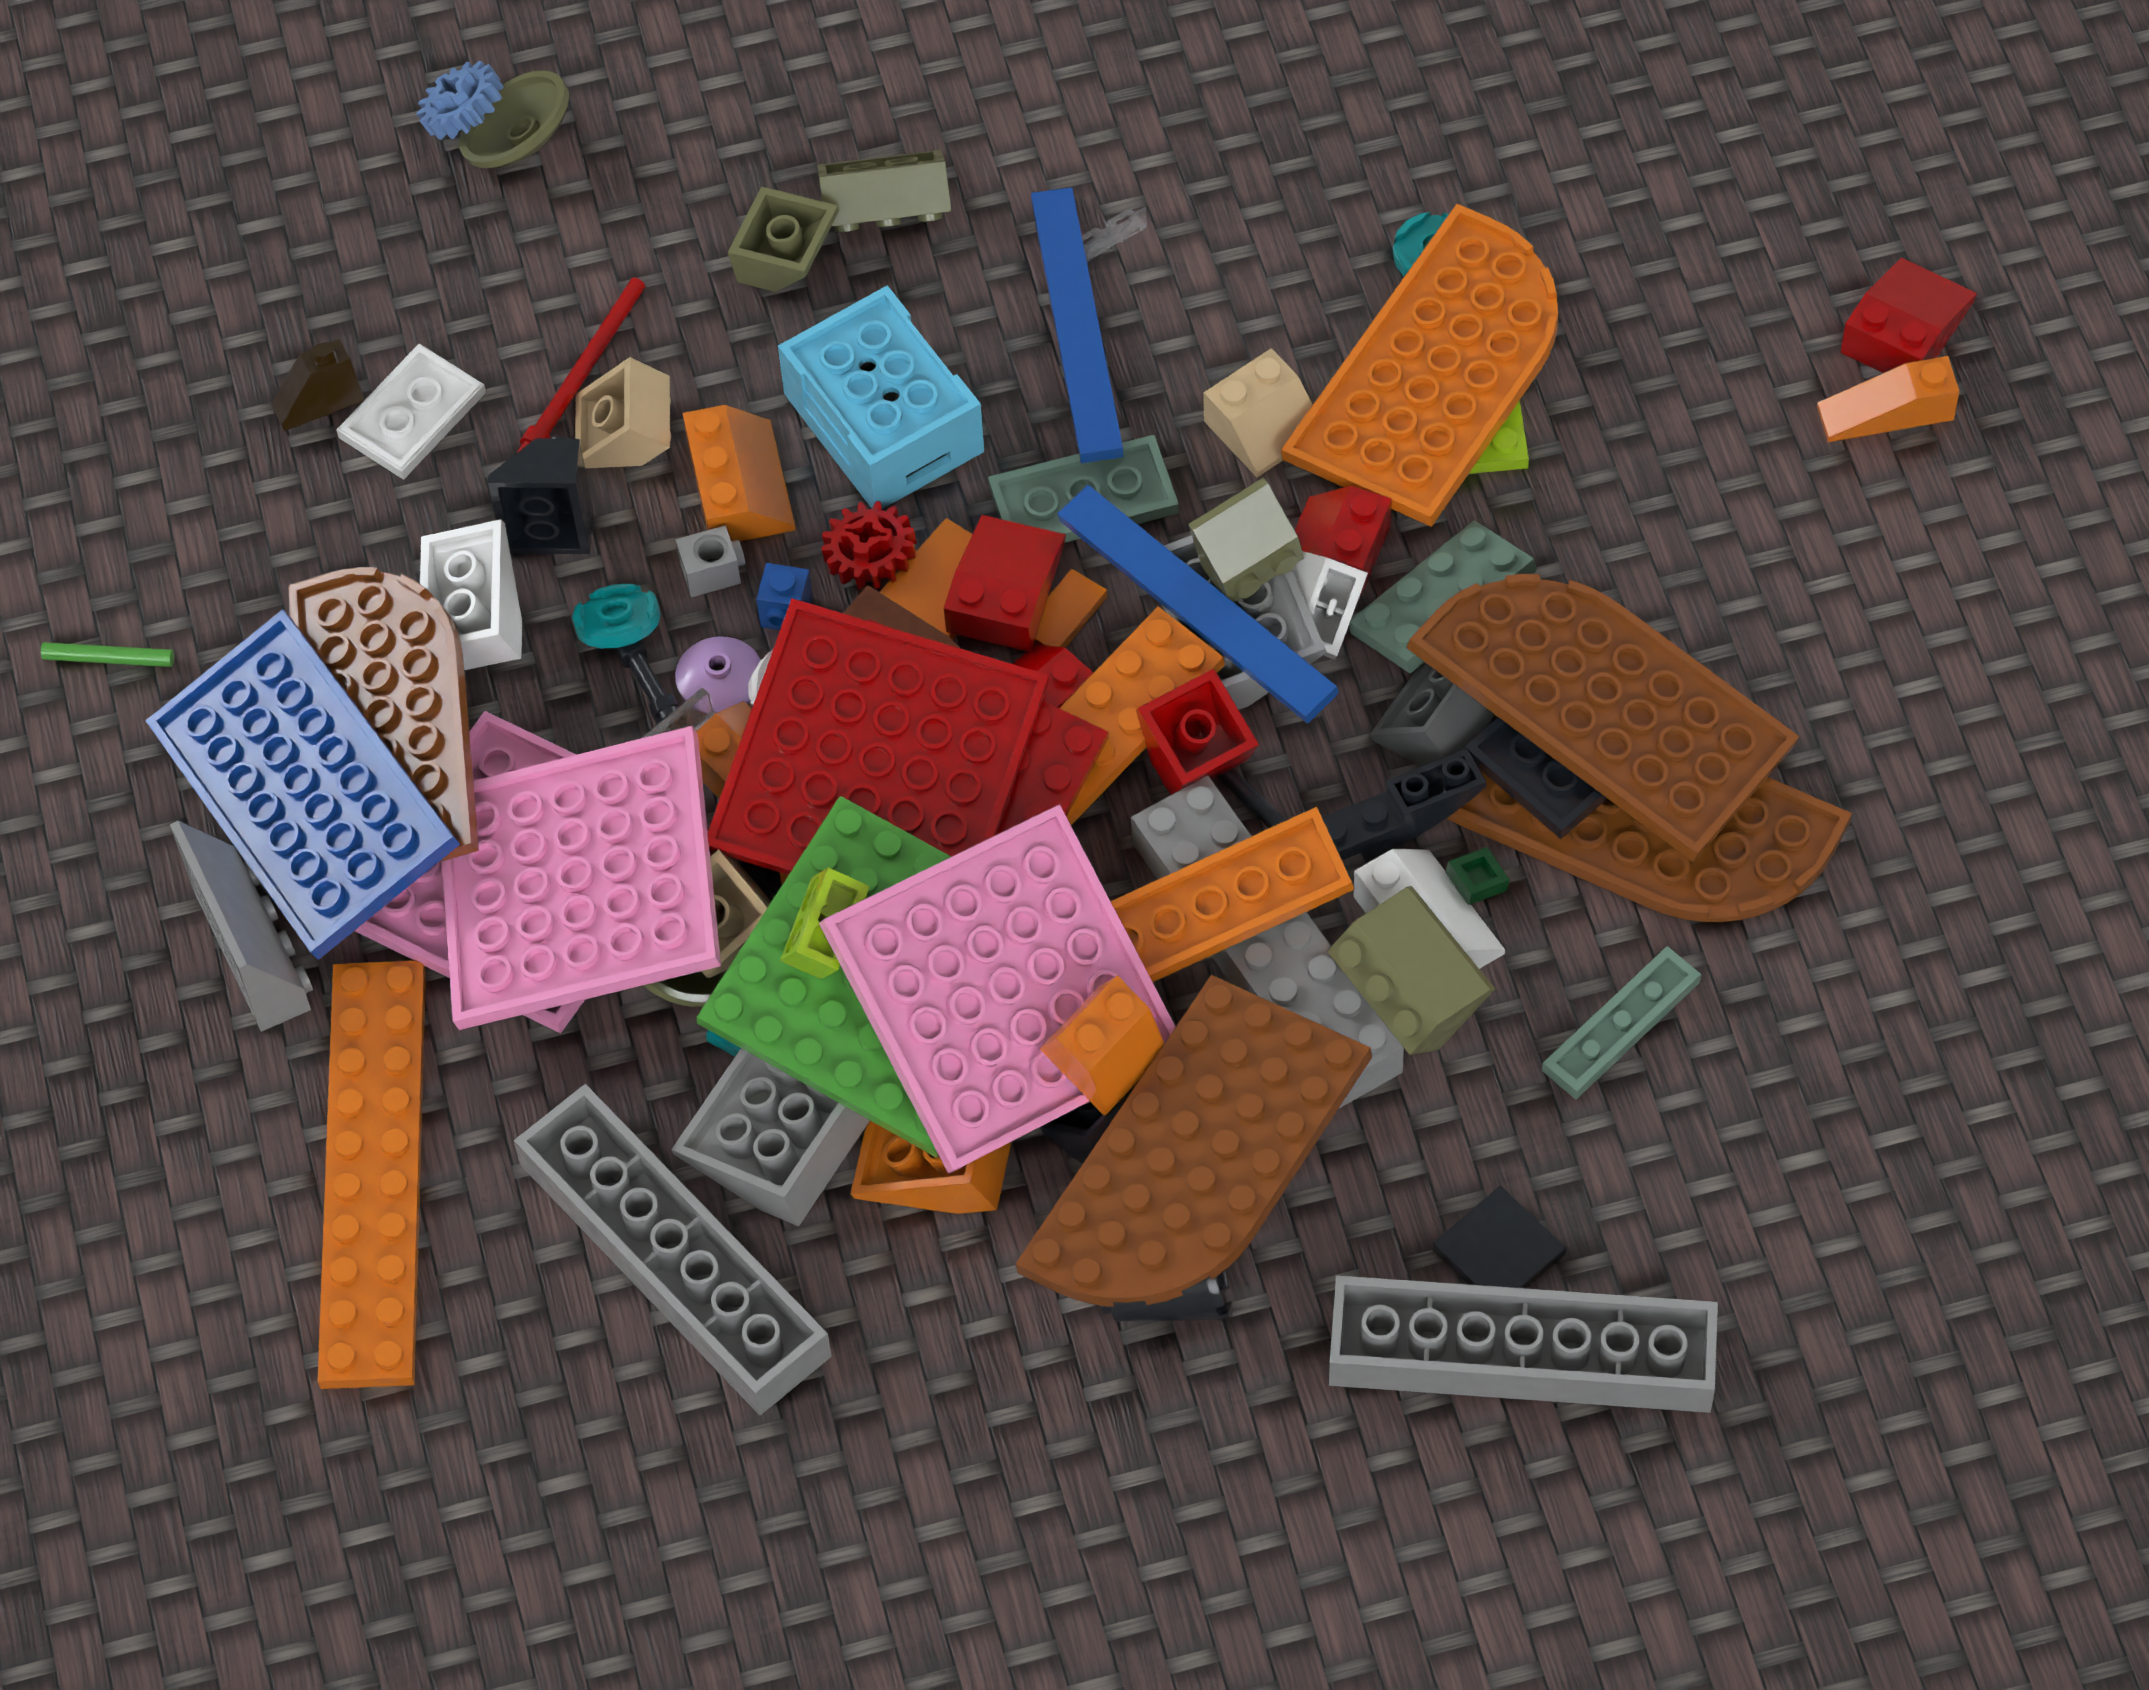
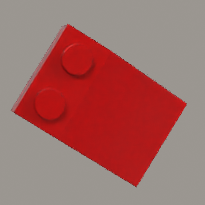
(1905, 317)
(1003, 583)

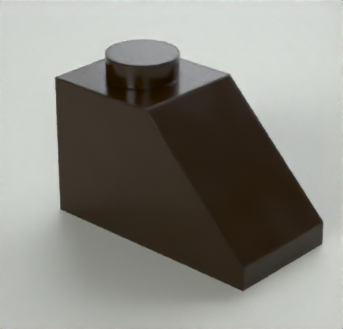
(317, 386)

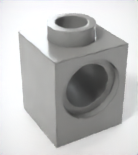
(710, 576)

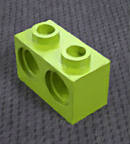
(807, 944)

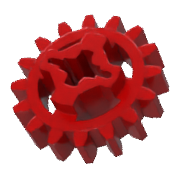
(869, 545)

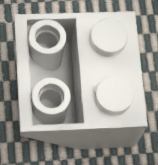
(1331, 596)

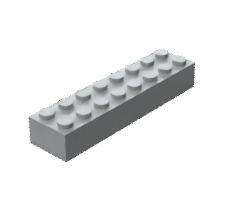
(1282, 963)
(673, 1249)
(1523, 1344)

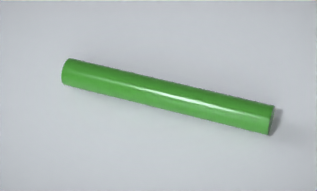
(107, 654)

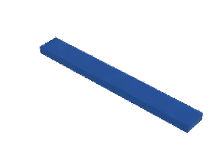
(1076, 325)
(1198, 604)

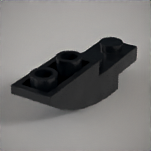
(1407, 808)

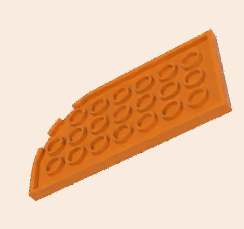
(1435, 369)

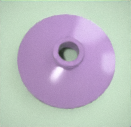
(724, 686)

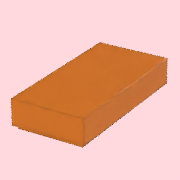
(1069, 609)

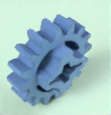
(460, 100)

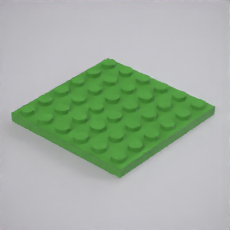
(812, 1023)

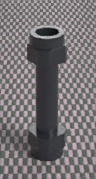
(634, 657)

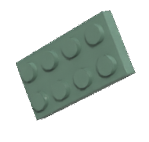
(1133, 484)
(1464, 560)

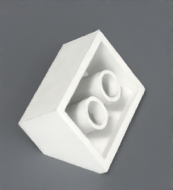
(1421, 870)

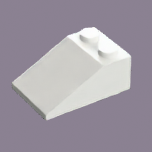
(476, 584)

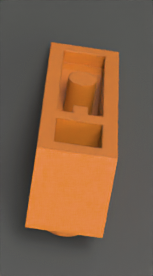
(1893, 401)

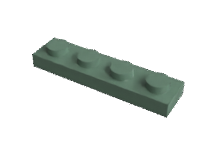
(1621, 1022)

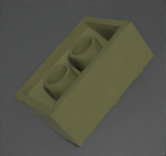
(886, 189)
(1411, 971)

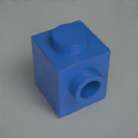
(776, 590)

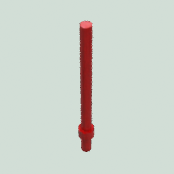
(585, 363)

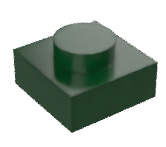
(1477, 876)

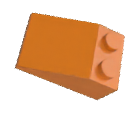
(907, 1176)

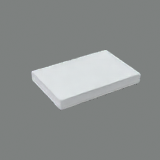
(411, 411)

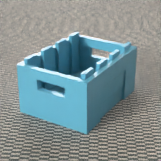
(845, 406)

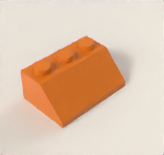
(738, 472)

